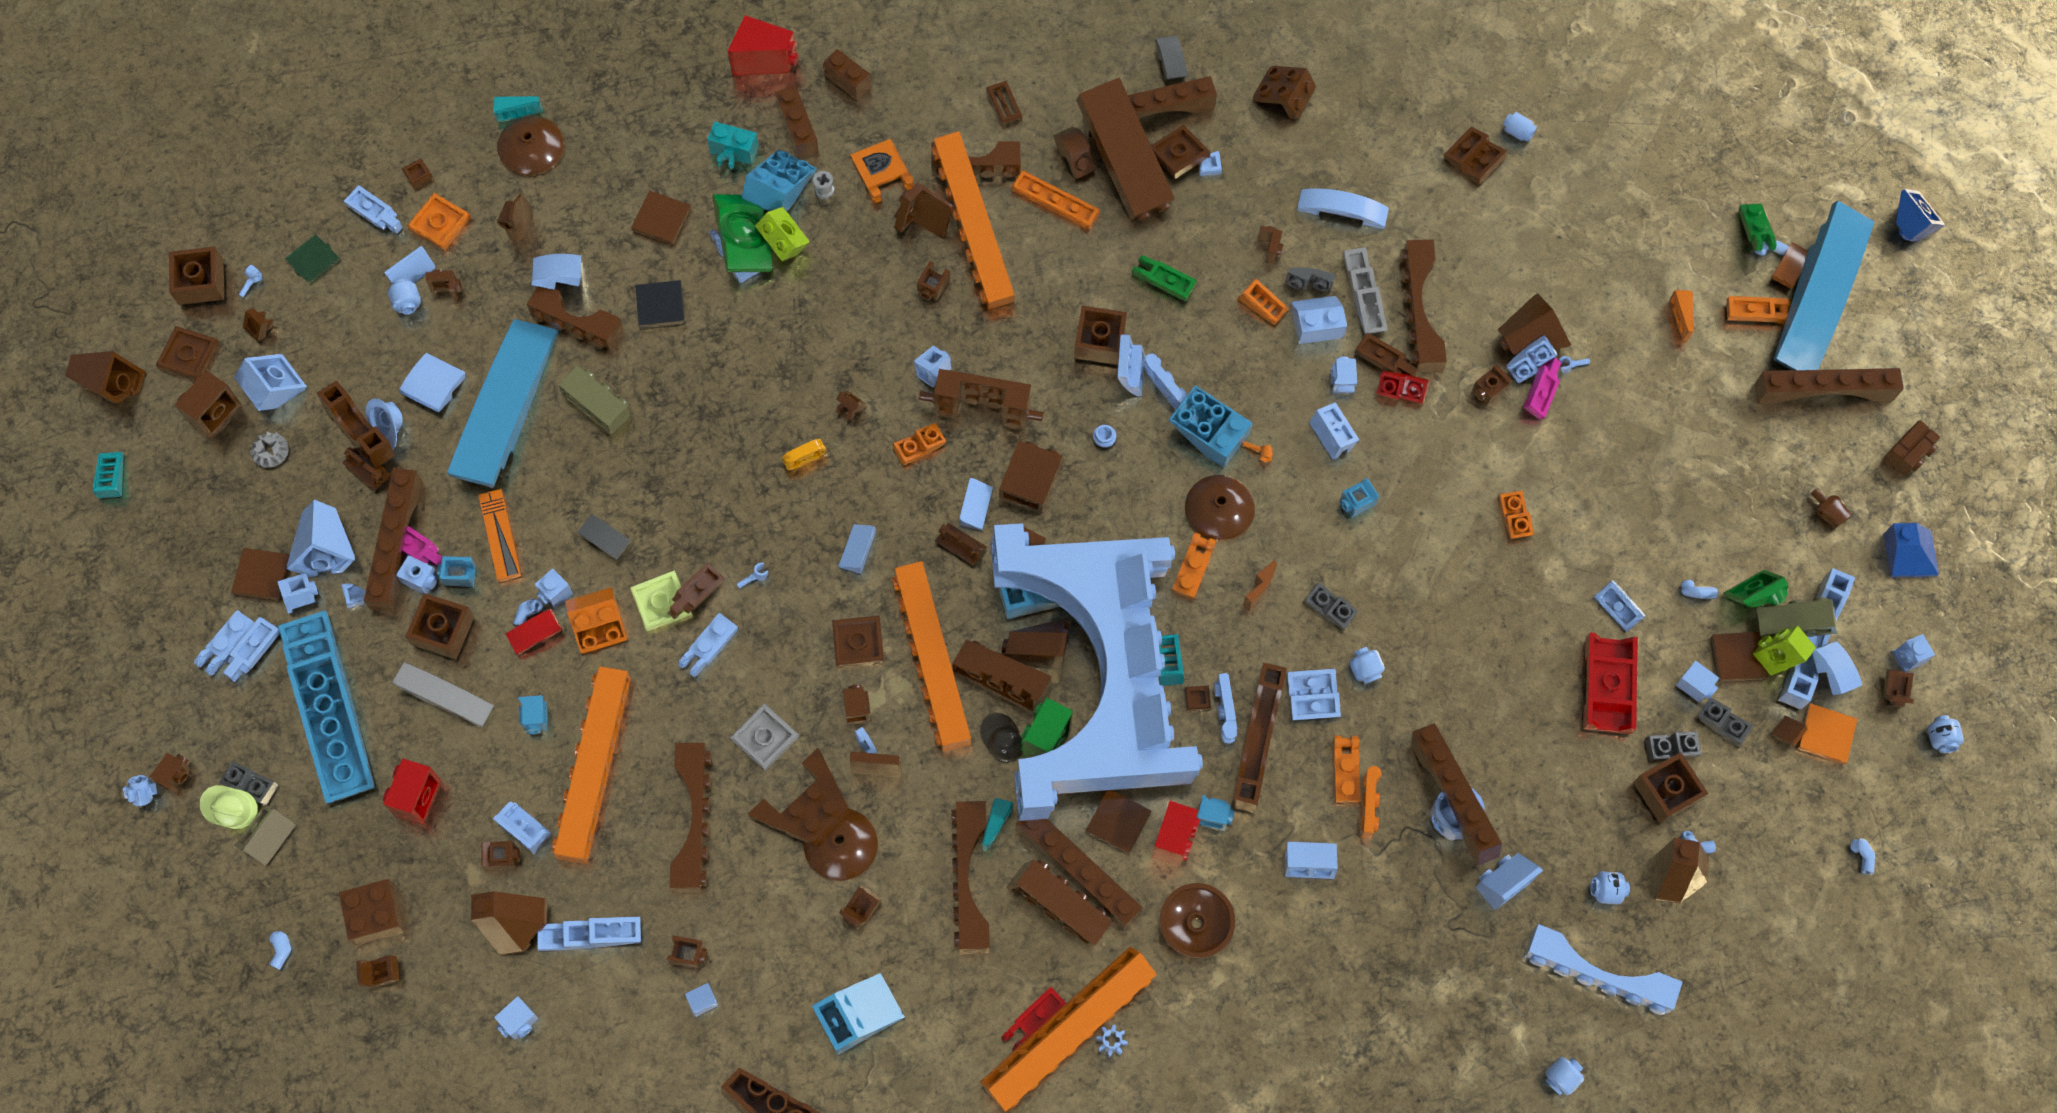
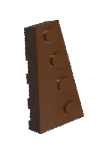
(1002, 675)
(1060, 901)
(754, 1095)

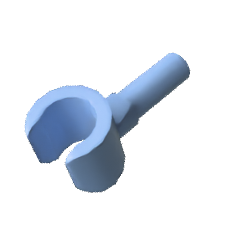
(253, 275)
(1568, 360)
(754, 576)

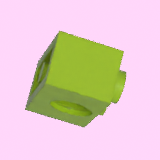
(782, 233)
(1784, 650)

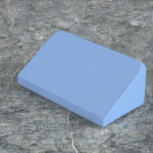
(411, 267)
(975, 505)
(857, 548)
(1620, 606)

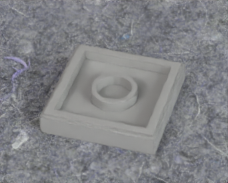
(764, 737)

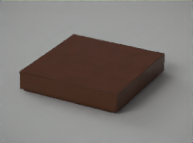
(1180, 151)
(661, 217)
(187, 353)
(259, 574)
(858, 641)
(1735, 657)
(875, 764)
(1118, 821)

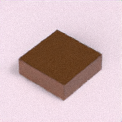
(417, 173)
(1197, 698)
(1789, 731)

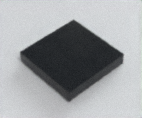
(660, 304)

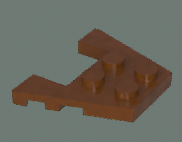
(814, 811)

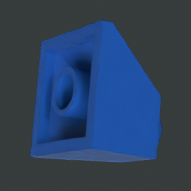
(1916, 216)
(1910, 551)

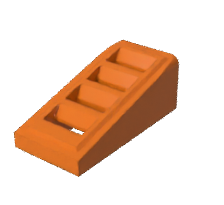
(1682, 307)
(1259, 308)

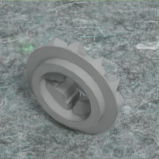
(279, 449)

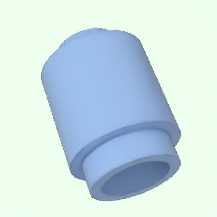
(1519, 126)

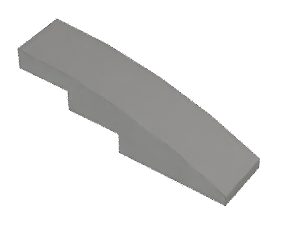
(1364, 291)
(442, 694)

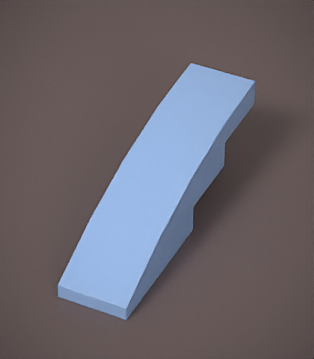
(590, 934)

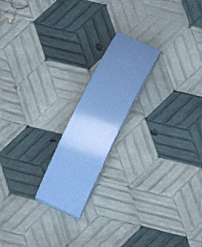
(1343, 204)

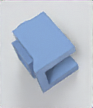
(1343, 375)

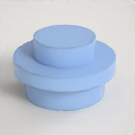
(1104, 436)

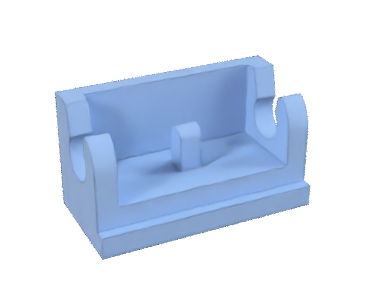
(1333, 430)
(522, 827)
(1311, 860)

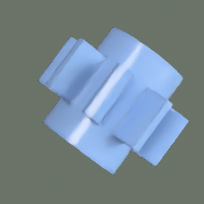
(140, 790)
(1105, 1044)

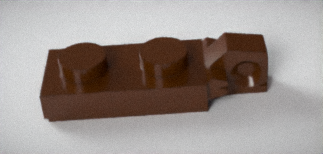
(1384, 356)
(695, 590)

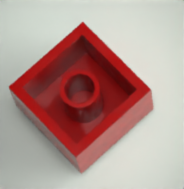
(411, 791)
(1176, 829)

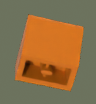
(596, 620)

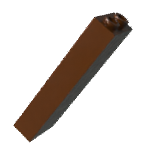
(1125, 150)

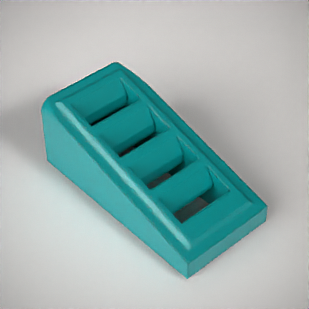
(514, 107)
(115, 489)
(1171, 674)
(998, 816)

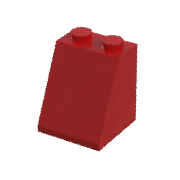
(762, 49)

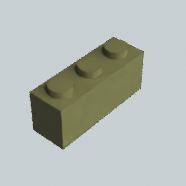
(595, 399)
(1813, 617)

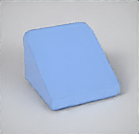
(701, 1000)

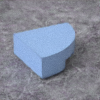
(1211, 165)
(353, 595)
(864, 741)

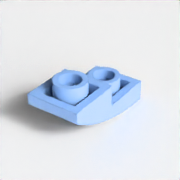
(1526, 362)

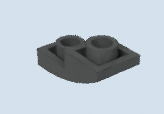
(1172, 57)
(1301, 277)
(604, 536)
(1329, 606)
(1722, 721)
(1666, 746)
(247, 780)

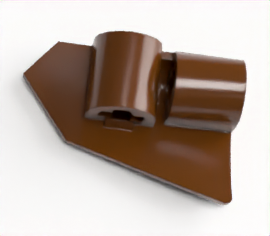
(515, 218)

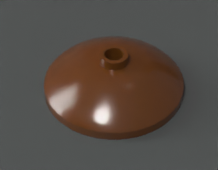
(533, 155)
(1217, 520)
(847, 859)
(1202, 904)

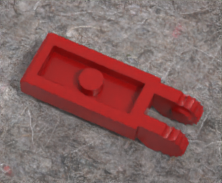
(1035, 1016)

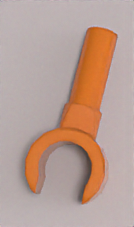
(1264, 450)

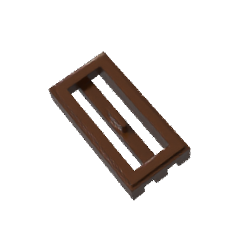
(1010, 118)

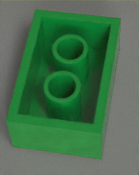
(1048, 730)

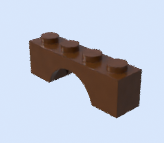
(1001, 161)
(599, 328)
(355, 426)

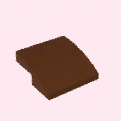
(1475, 155)

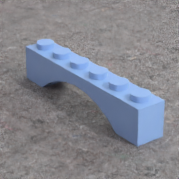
(1804, 677)
(1553, 950)

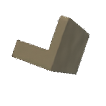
(265, 834)

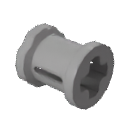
(823, 184)

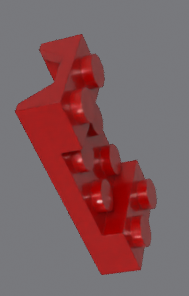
(1611, 684)

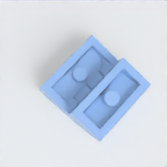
(556, 268)
(1131, 365)
(432, 382)
(1839, 667)
(1313, 694)

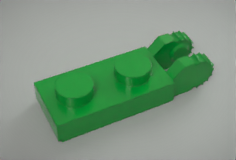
(1757, 226)
(1165, 277)

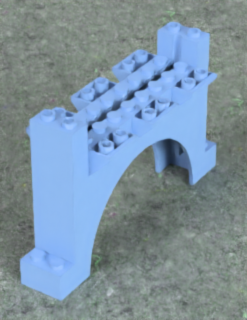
(1110, 597)

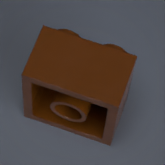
(196, 275)
(1099, 334)
(207, 403)
(439, 626)
(1670, 787)
(371, 912)

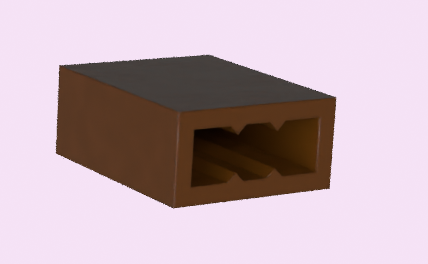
(1030, 476)

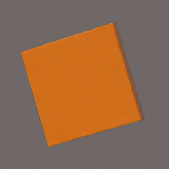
(439, 221)
(1827, 734)

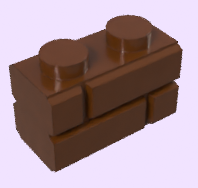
(847, 74)
(1910, 449)

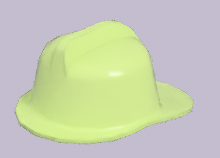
(228, 807)

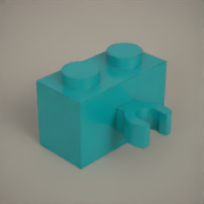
(732, 144)

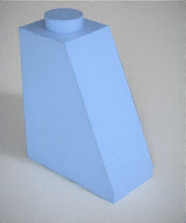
(320, 542)

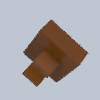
(256, 324)
(851, 402)

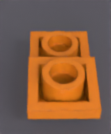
(919, 445)
(1515, 515)

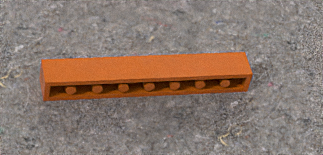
(974, 220)
(933, 657)
(591, 766)
(1068, 1029)

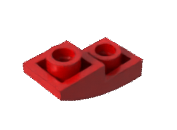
(1402, 386)
(534, 631)

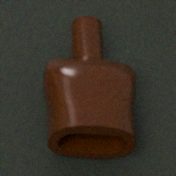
(1831, 508)

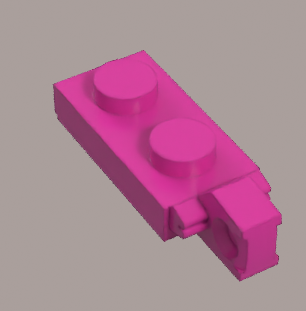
(1543, 389)
(420, 548)

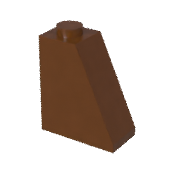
(1531, 323)
(106, 374)
(1039, 644)
(1681, 870)
(508, 919)

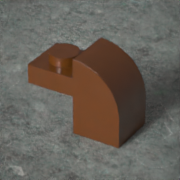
(1076, 149)

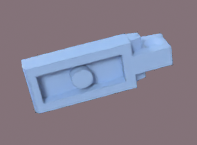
(373, 209)
(251, 648)

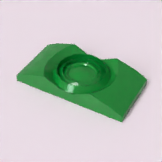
(740, 240)

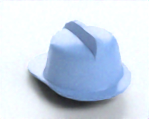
(386, 418)

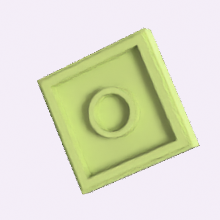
(655, 598)

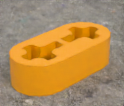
(804, 454)

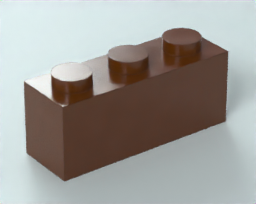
(796, 122)

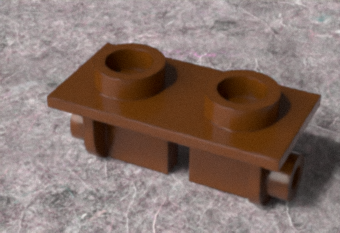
(362, 468)
(960, 543)

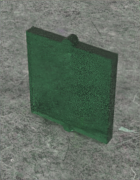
(312, 259)

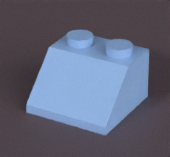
(1319, 319)
(269, 381)
(1507, 880)

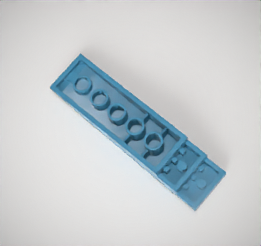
(1823, 288)
(502, 404)
(326, 706)

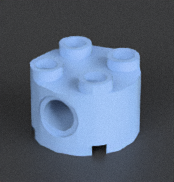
(1444, 818)

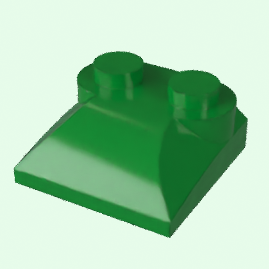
(1759, 590)

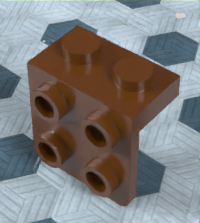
(1287, 87)
(925, 209)

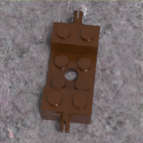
(975, 389)

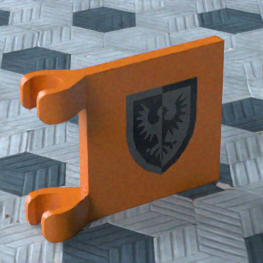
(879, 166)

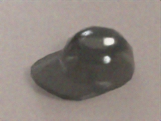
(1001, 737)

